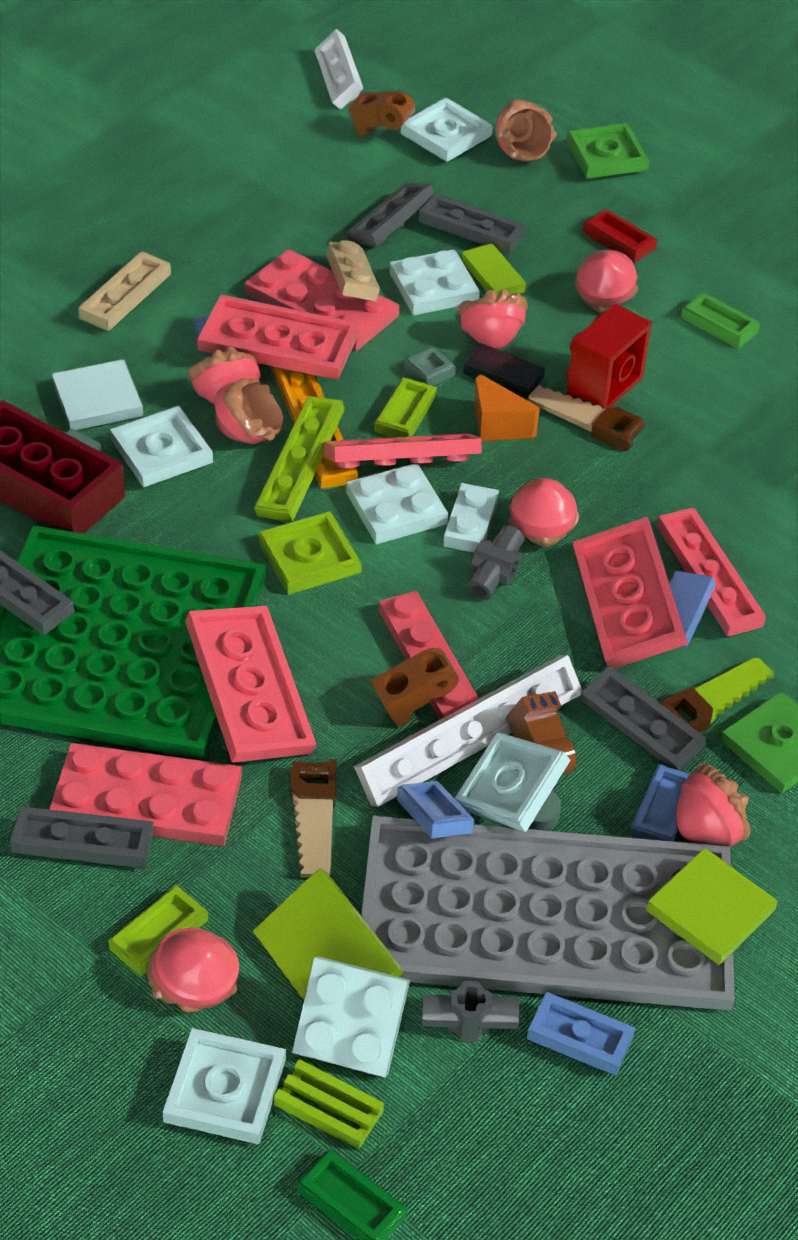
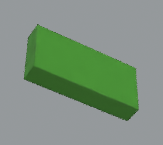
(720, 320)

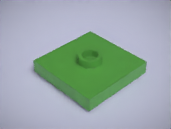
(607, 150)
(768, 741)

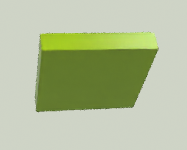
(309, 552)
(711, 906)

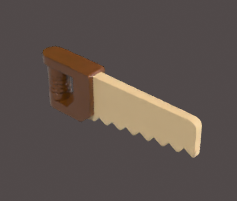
(592, 418)
(314, 813)

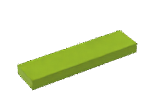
(299, 459)

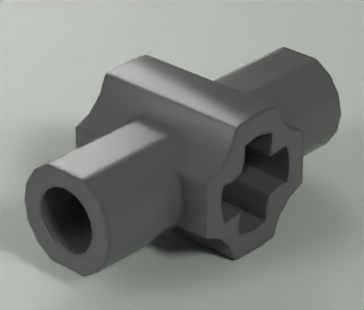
(495, 562)
(470, 1011)

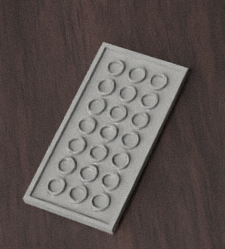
(537, 913)

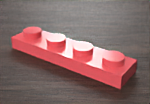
(417, 448)
(701, 554)
(417, 631)

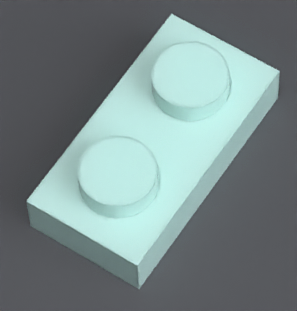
(470, 517)

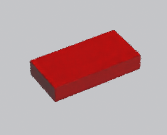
(619, 235)

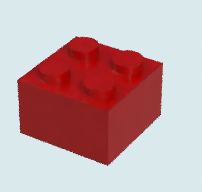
(608, 357)

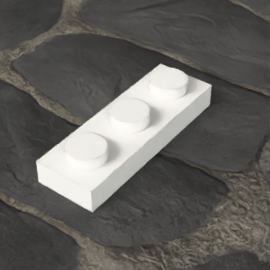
(338, 69)

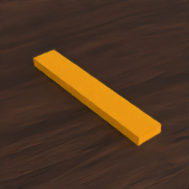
(294, 389)

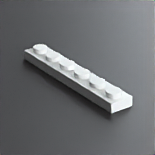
(461, 732)

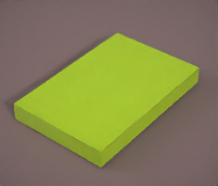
(322, 924)

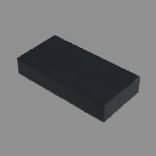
(504, 369)

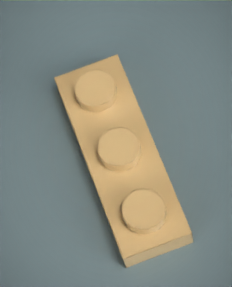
(352, 270)
(124, 291)

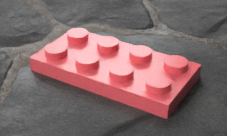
(312, 288)
(280, 336)
(629, 593)
(250, 683)
(180, 795)

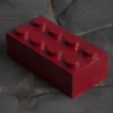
(54, 474)

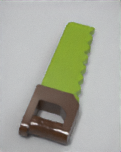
(719, 693)

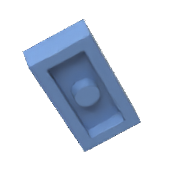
(581, 1033)

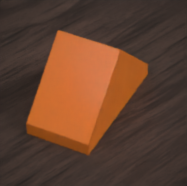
(503, 413)

